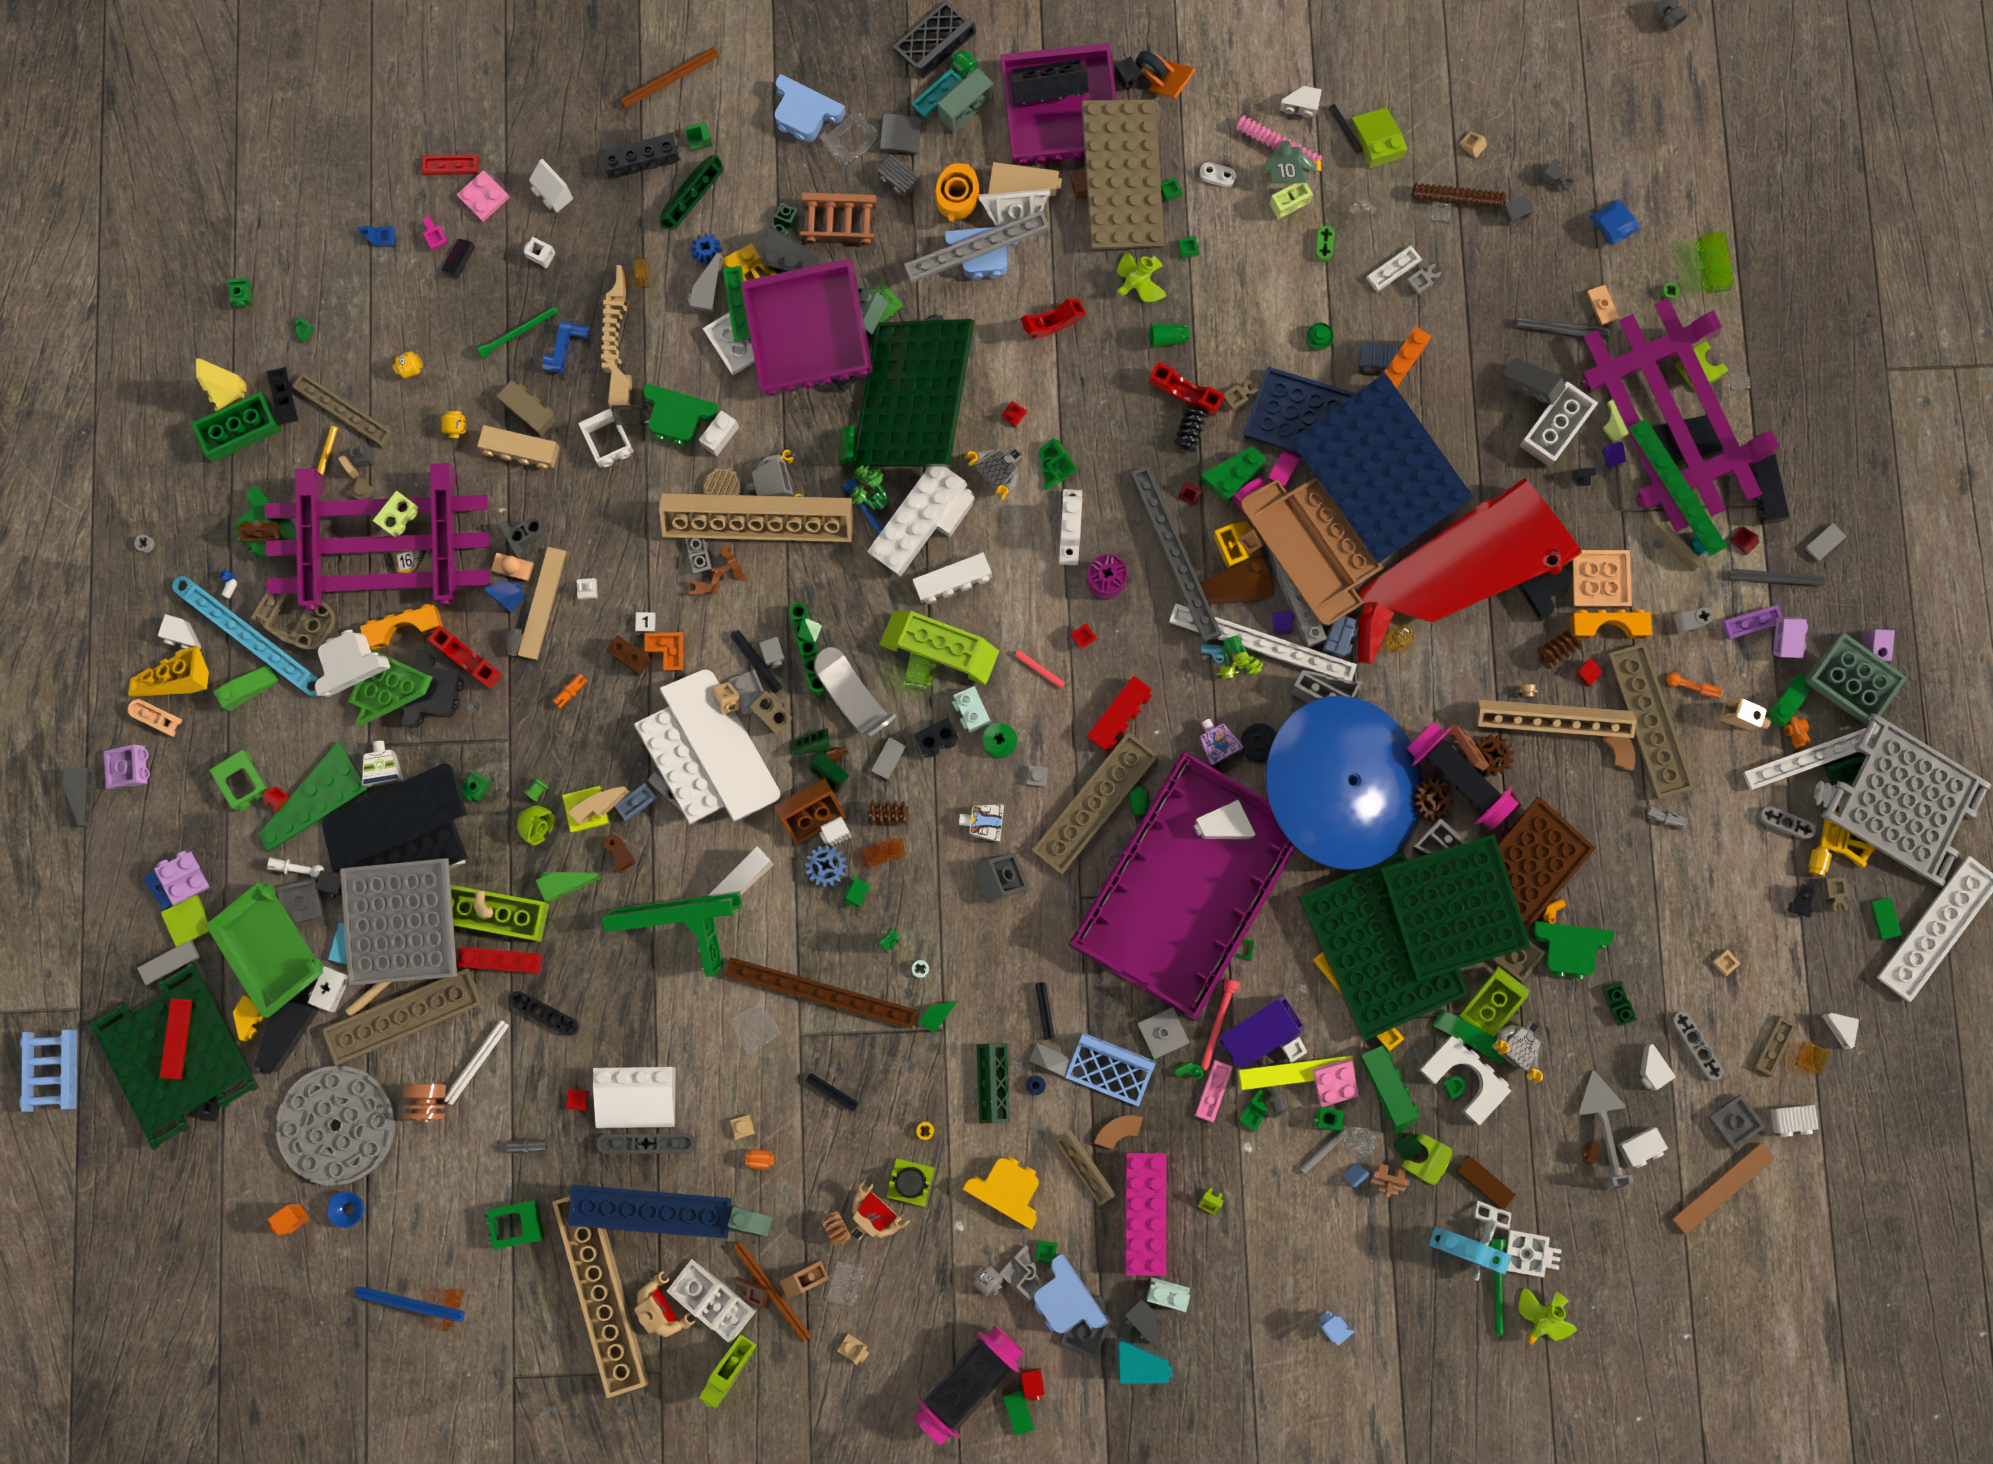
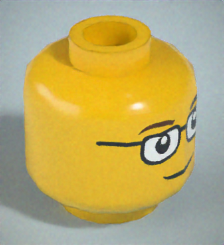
(407, 364)

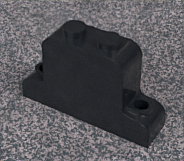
(1542, 588)
(441, 696)

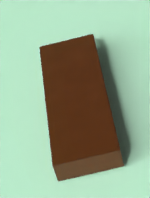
(1486, 1182)

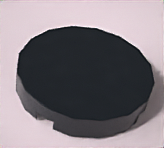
(1257, 741)

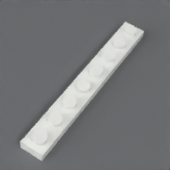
(1805, 759)

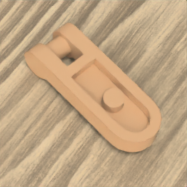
(153, 716)

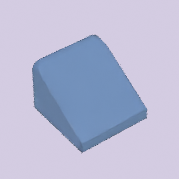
(1355, 1175)

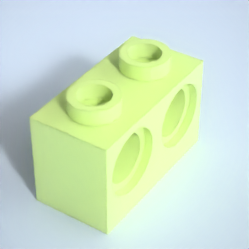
(1290, 199)
(391, 511)

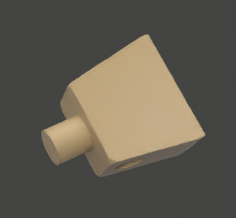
(1744, 714)

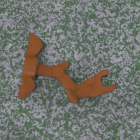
(703, 588)

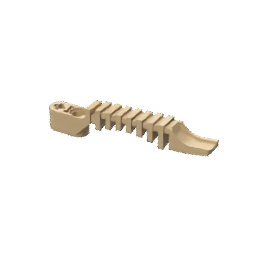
(620, 383)

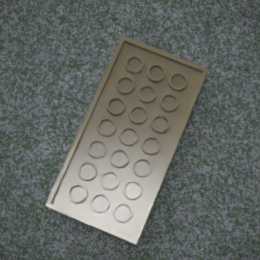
(1122, 174)

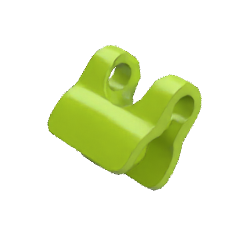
(1712, 372)
(1436, 1163)

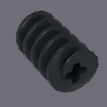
(1189, 429)

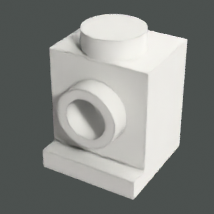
(546, 252)

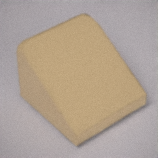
(1473, 143)

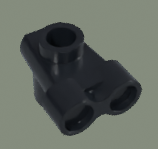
(1802, 905)

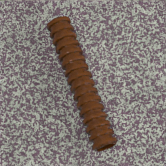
(1458, 195)

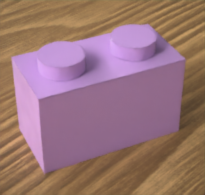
(1790, 637)

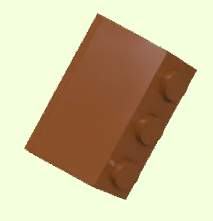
(809, 811)

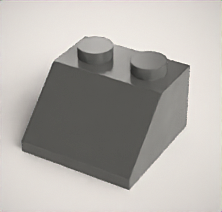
(1000, 877)

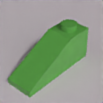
(245, 687)
(559, 884)

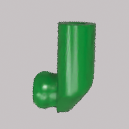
(1189, 1068)

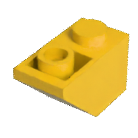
(246, 1018)

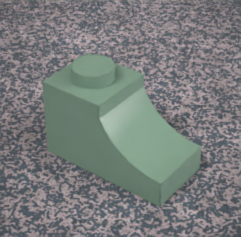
(750, 1221)

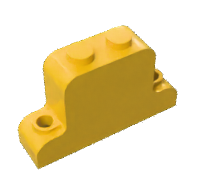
(1007, 1190)

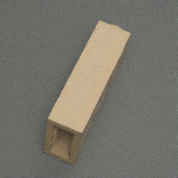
(1022, 178)

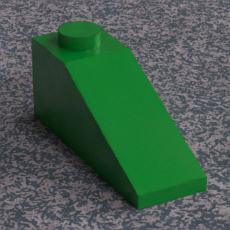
(1788, 701)

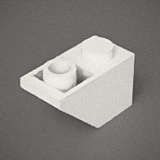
(1302, 102)
(178, 631)

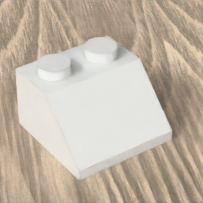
(549, 187)

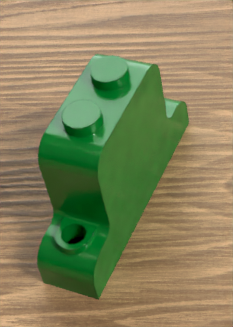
(677, 414)
(257, 500)
(1570, 948)

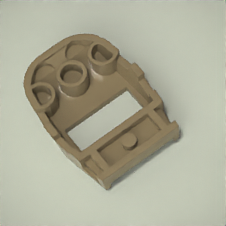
(310, 630)

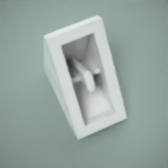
(1843, 1028)

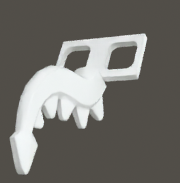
(1489, 1227)

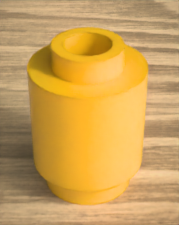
(1819, 861)

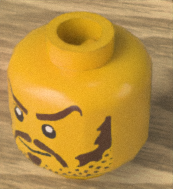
(453, 424)

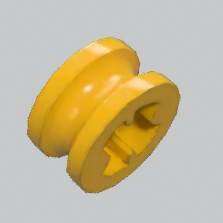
(931, 1130)

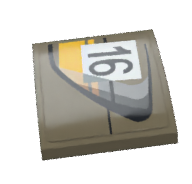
(413, 561)

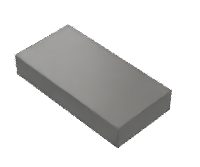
(1825, 542)
(888, 758)

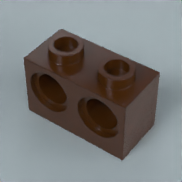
(628, 655)

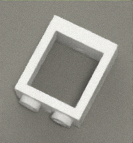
(596, 422)

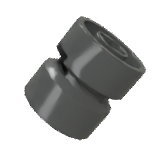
(1674, 17)

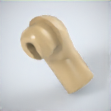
(480, 906)

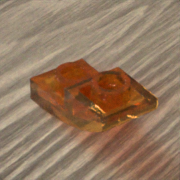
(883, 852)

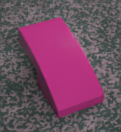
(1284, 467)

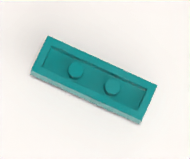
(929, 99)

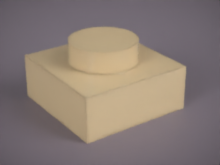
(742, 1127)

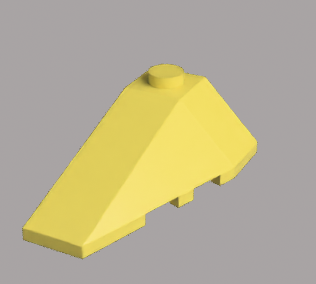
(222, 385)

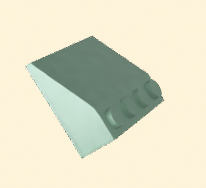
(1855, 679)

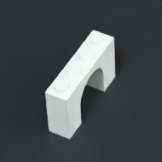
(1491, 1089)

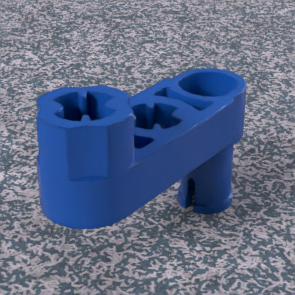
(566, 330)

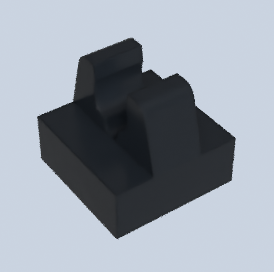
(1584, 475)

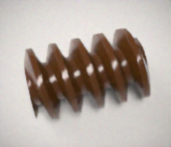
(1557, 647)
(888, 813)

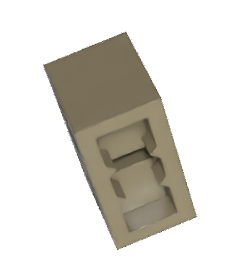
(767, 714)

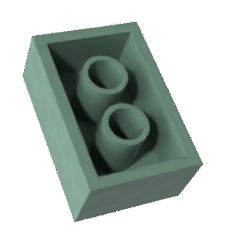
(965, 100)

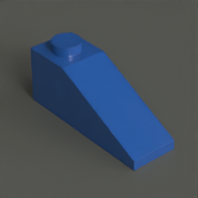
(506, 594)

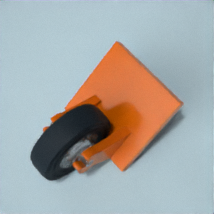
(1166, 77)

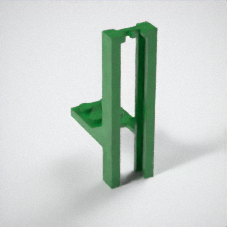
(695, 912)

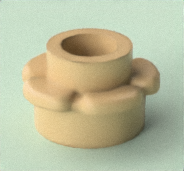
(1527, 690)

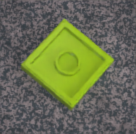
(186, 920)

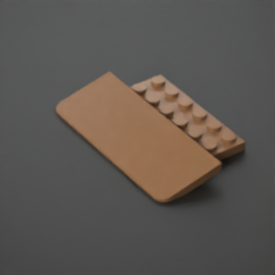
(1312, 546)

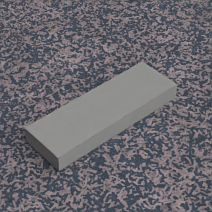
(168, 962)

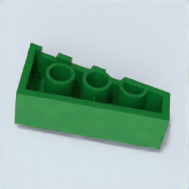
(1390, 1089)

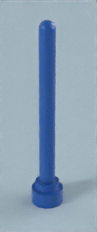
(847, 487)

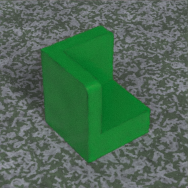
(698, 136)

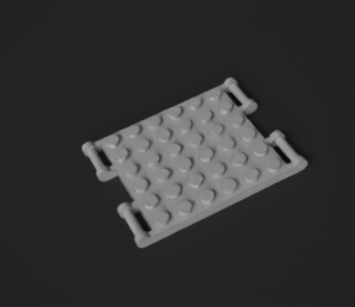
(1907, 800)

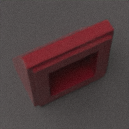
(1745, 540)

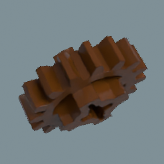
(1495, 746)
(1440, 795)

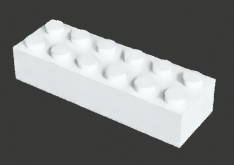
(917, 518)

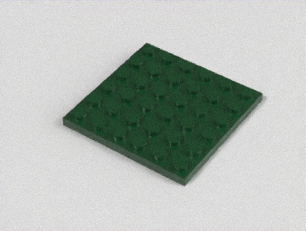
(1455, 907)

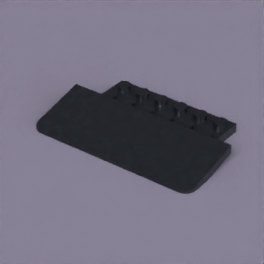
(400, 823)

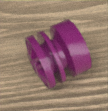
(1108, 587)

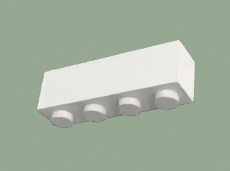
(952, 578)

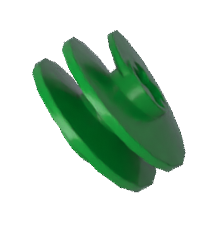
(999, 750)

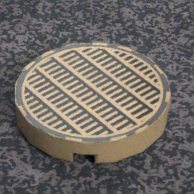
(722, 482)

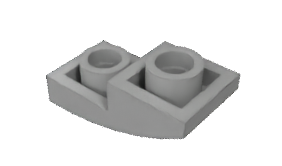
(698, 554)

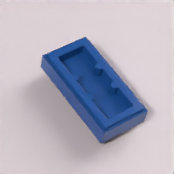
(156, 888)

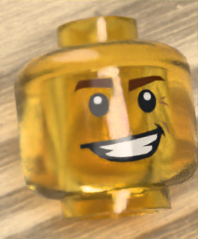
(1400, 638)

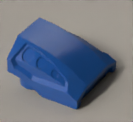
(1615, 222)

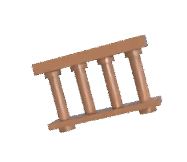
(830, 202)

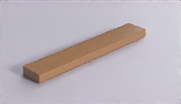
(1722, 1188)

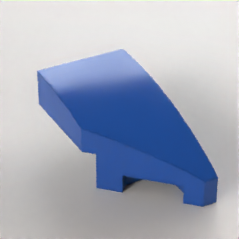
(379, 236)

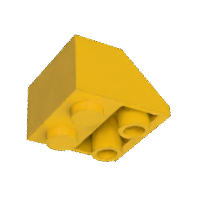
(1229, 545)

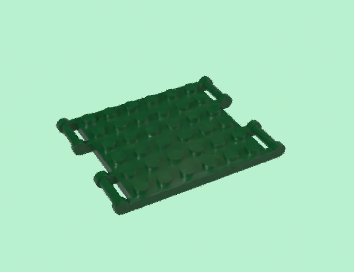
(136, 1053)

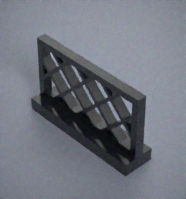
(947, 46)

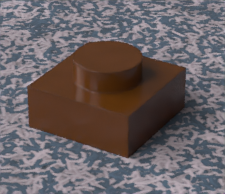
(1590, 1152)

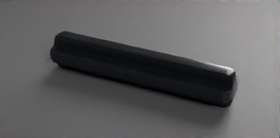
(1044, 1009)
(832, 1092)

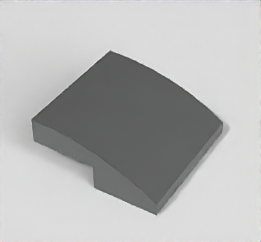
(900, 134)

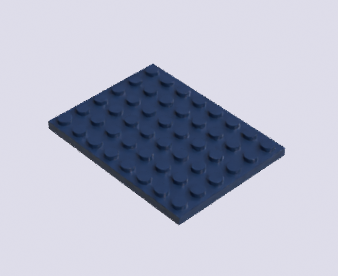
(1381, 468)

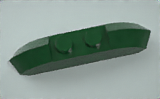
(690, 192)

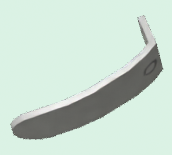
(850, 692)

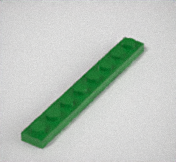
(1677, 487)

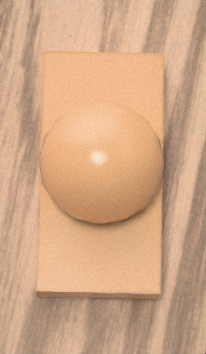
(512, 567)

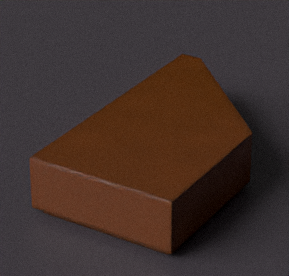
(752, 1292)

